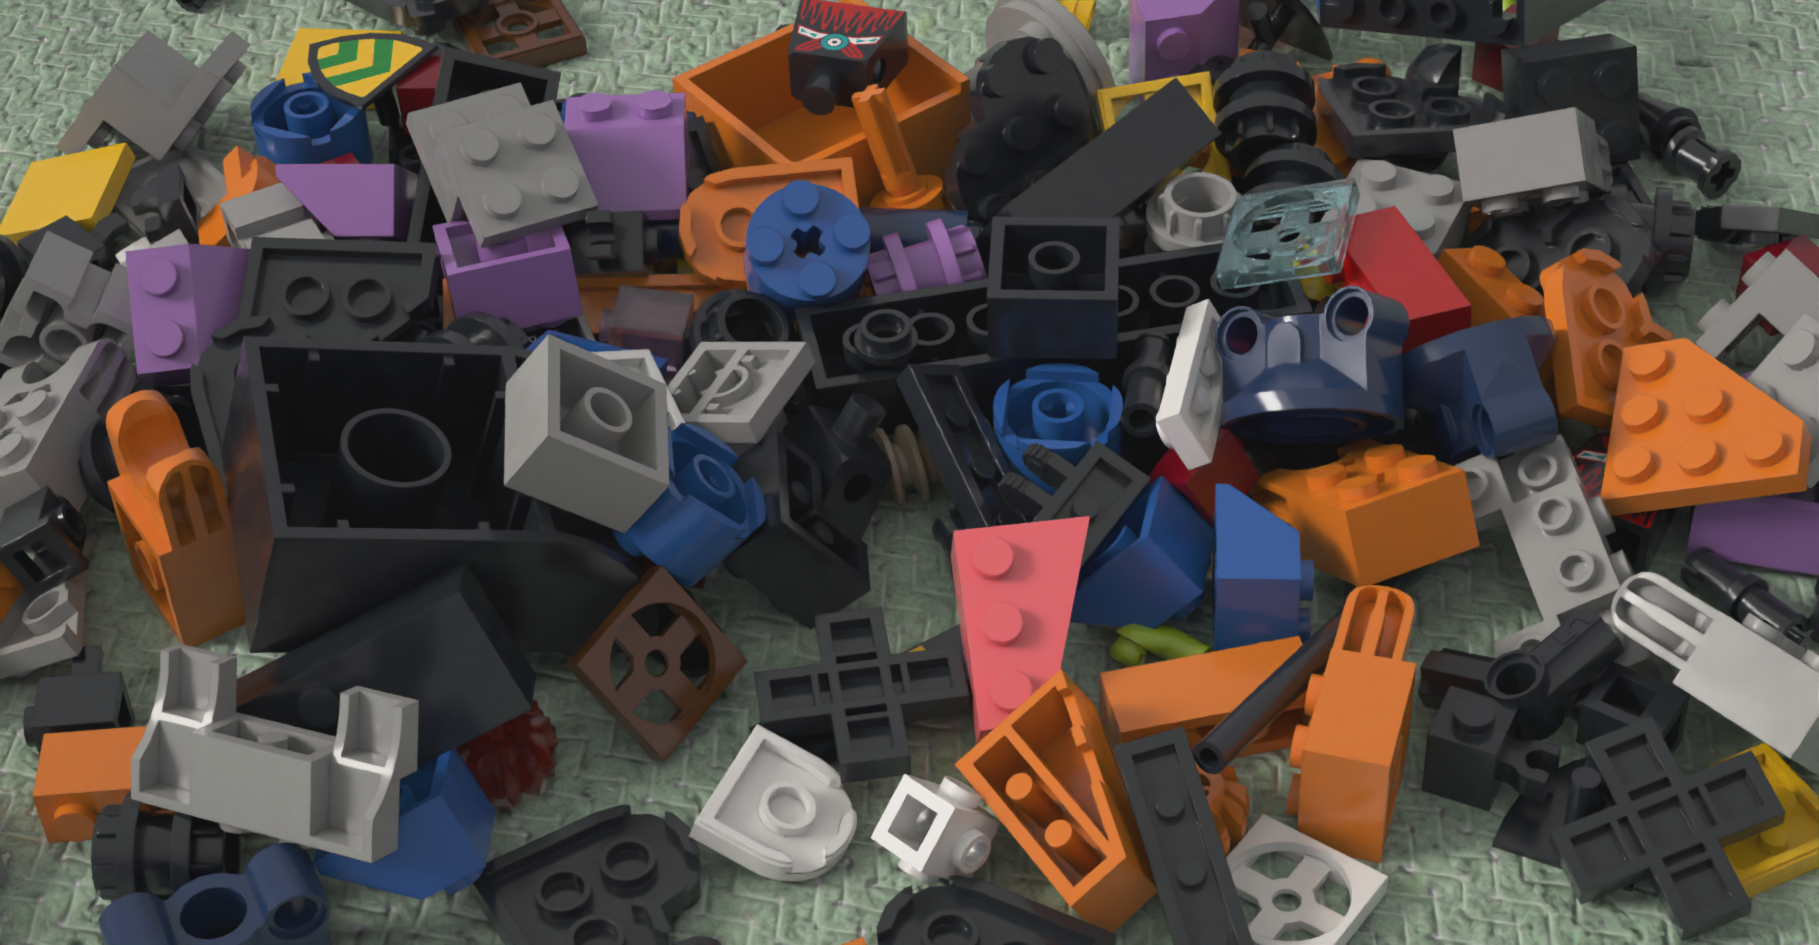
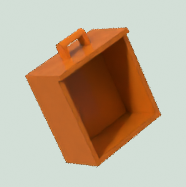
(760, 122)

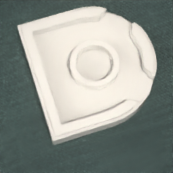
(778, 811)

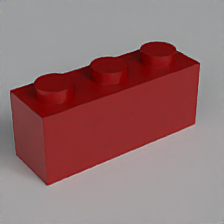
(1394, 261)

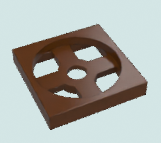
(534, 14)
(593, 668)

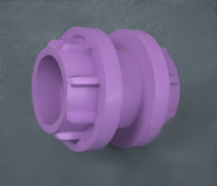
(943, 259)

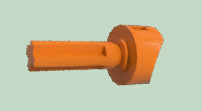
(892, 158)

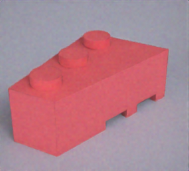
(1014, 609)

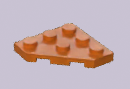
(1696, 434)

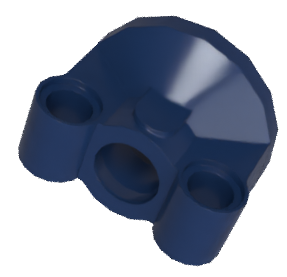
(1314, 373)
(1483, 389)
(269, 904)

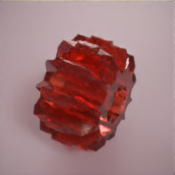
(513, 756)

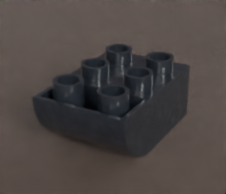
(385, 468)

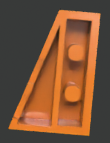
(1064, 801)

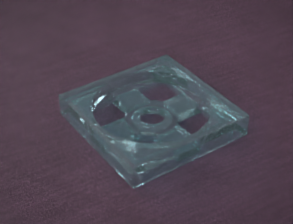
(1314, 253)

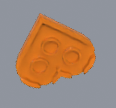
(719, 213)
(1593, 325)

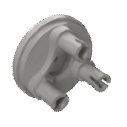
(1049, 20)

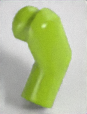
(1163, 641)

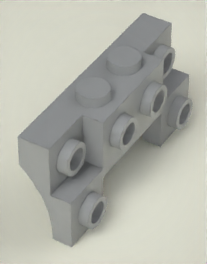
(1558, 540)
(273, 775)

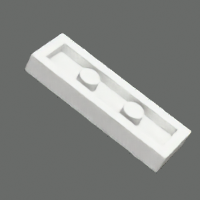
(1193, 389)

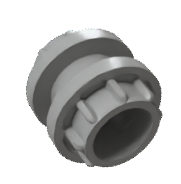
(1189, 212)

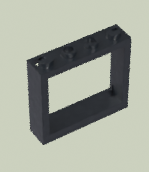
(1455, 19)

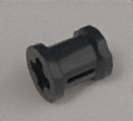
(1701, 162)

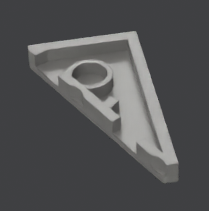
(44, 627)

